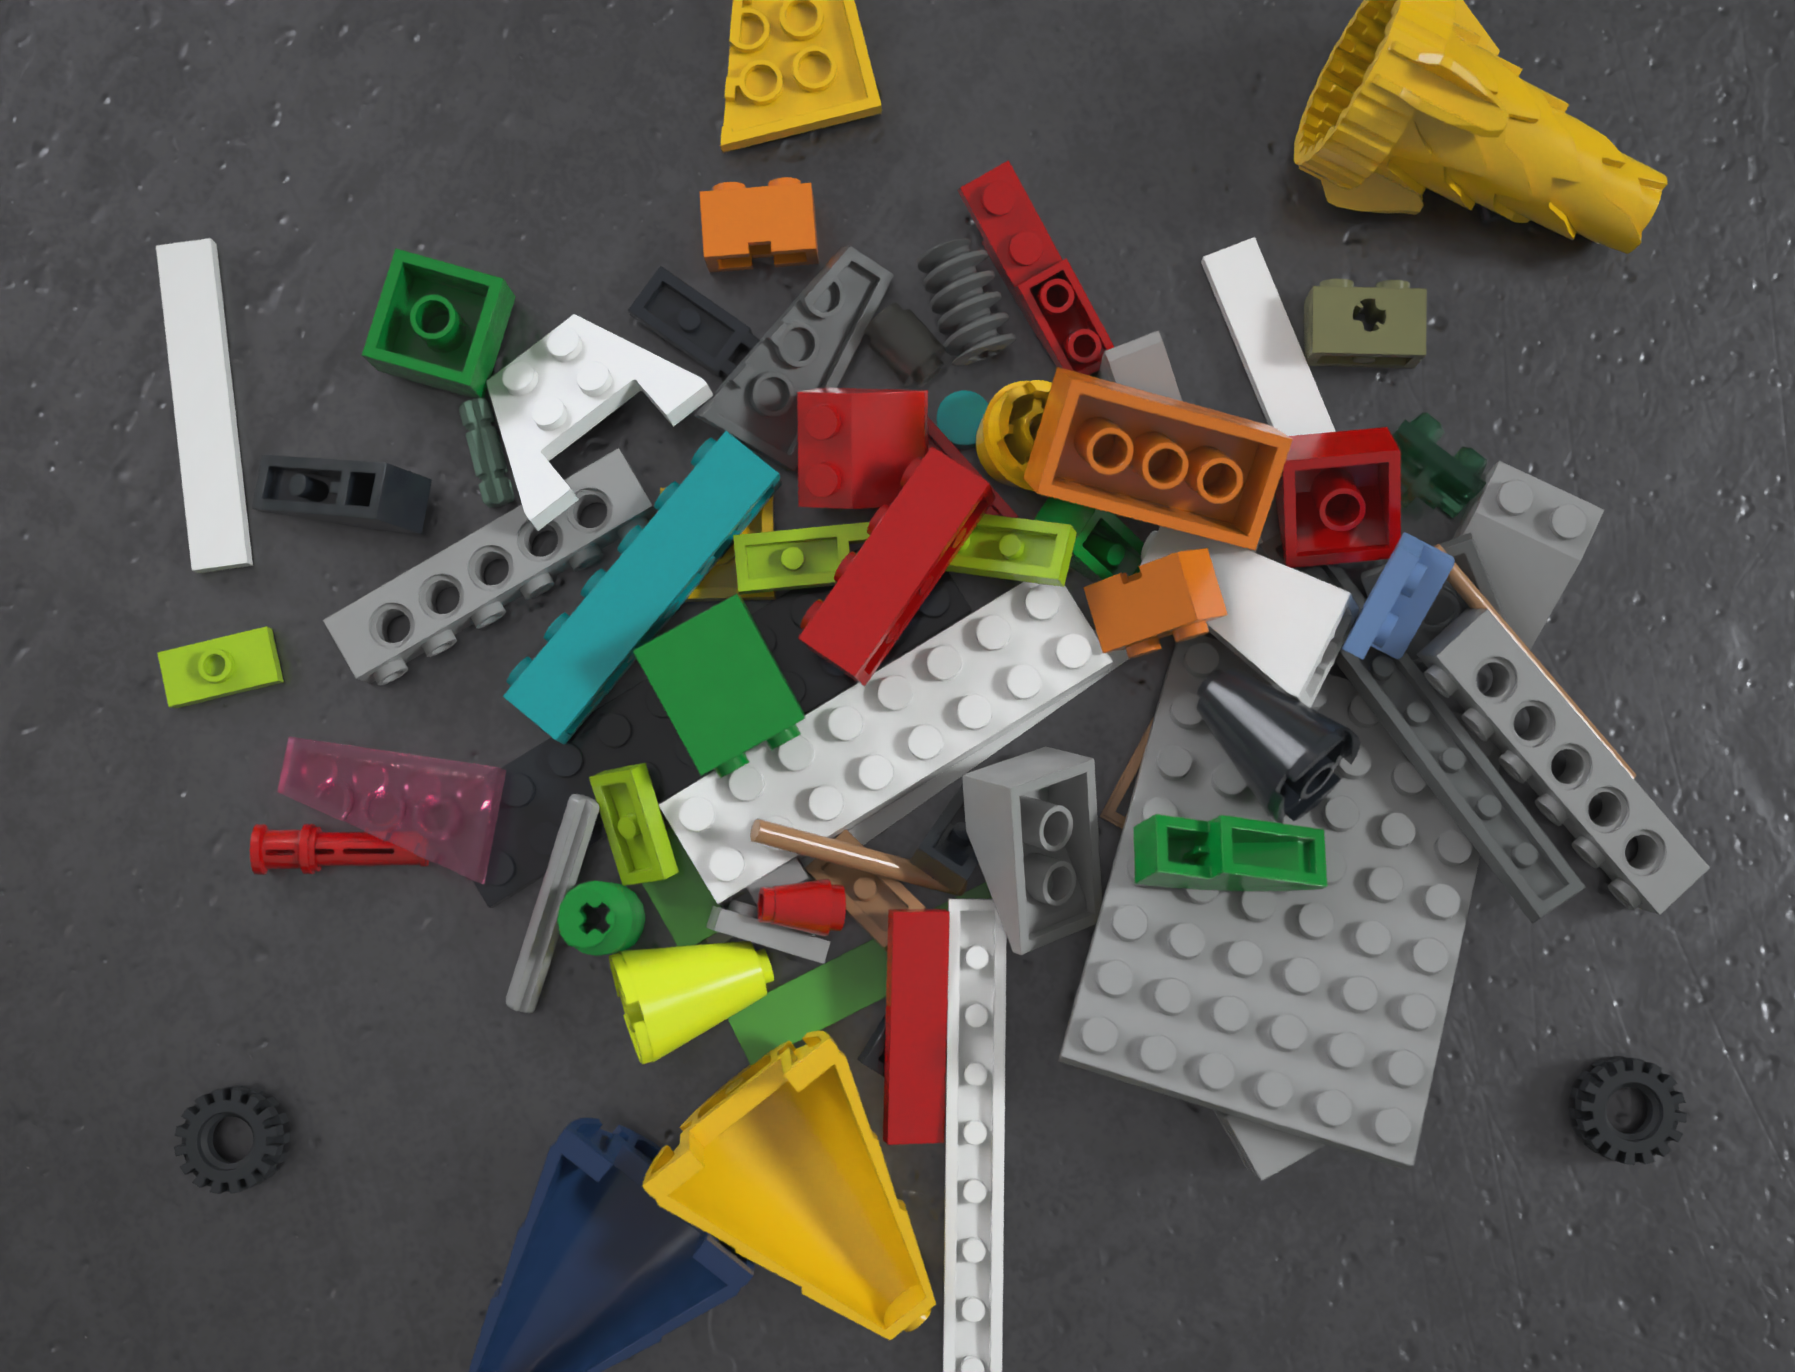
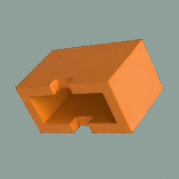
(758, 224)
(1161, 600)

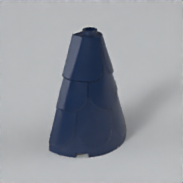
(600, 1263)

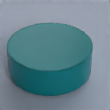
(960, 417)

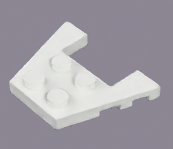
(568, 388)

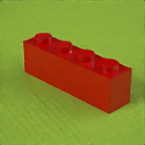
(896, 565)

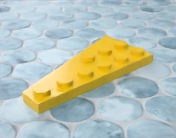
(794, 70)

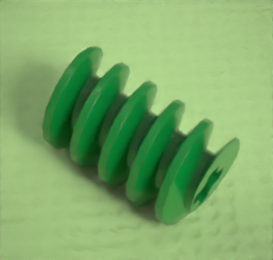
(579, 918)

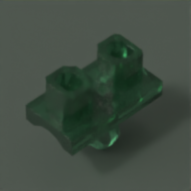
(1433, 472)

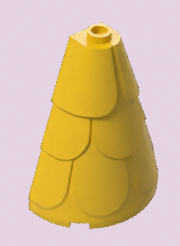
(800, 1186)

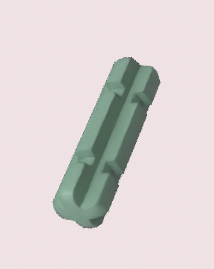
(486, 452)

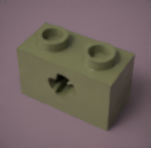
(1338, 340)

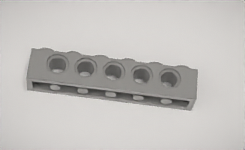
(363, 625)
(1664, 859)

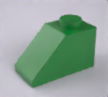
(1102, 540)

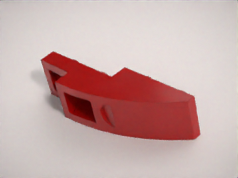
(1035, 272)

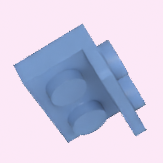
(1399, 598)

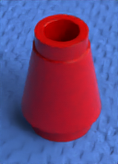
(804, 906)

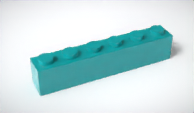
(643, 587)

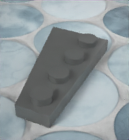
(799, 353)

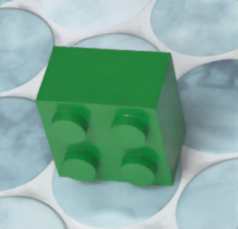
(439, 324)

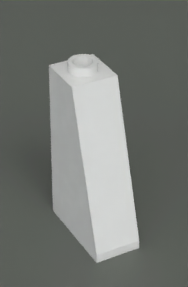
(1276, 616)

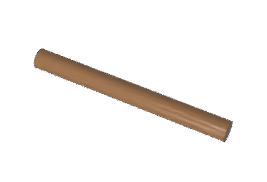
(844, 854)

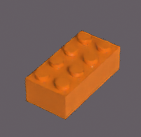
(1156, 459)

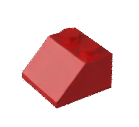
(857, 444)
(1340, 498)

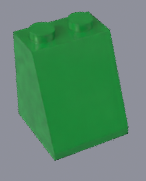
(721, 687)

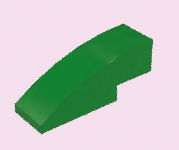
(1228, 854)

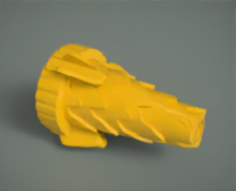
(1431, 105)

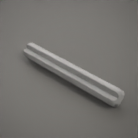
(557, 882)

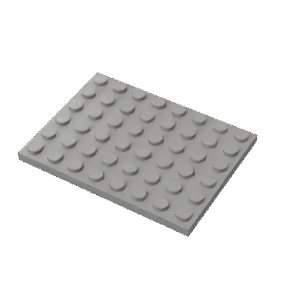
(1283, 1002)

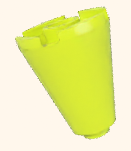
(685, 991)

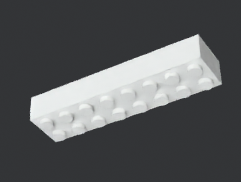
(890, 734)

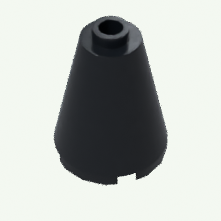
(1275, 742)

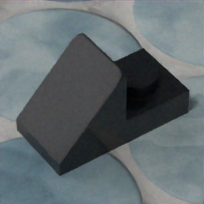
(946, 849)

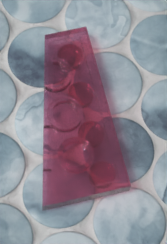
(414, 801)

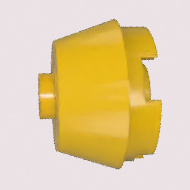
(1010, 430)

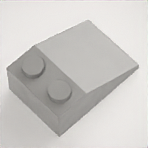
(1528, 543)
(1037, 843)

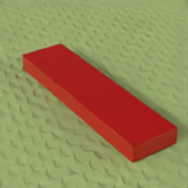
(916, 1026)

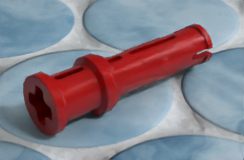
(312, 849)

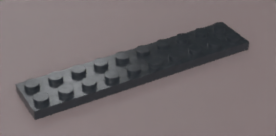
(639, 731)

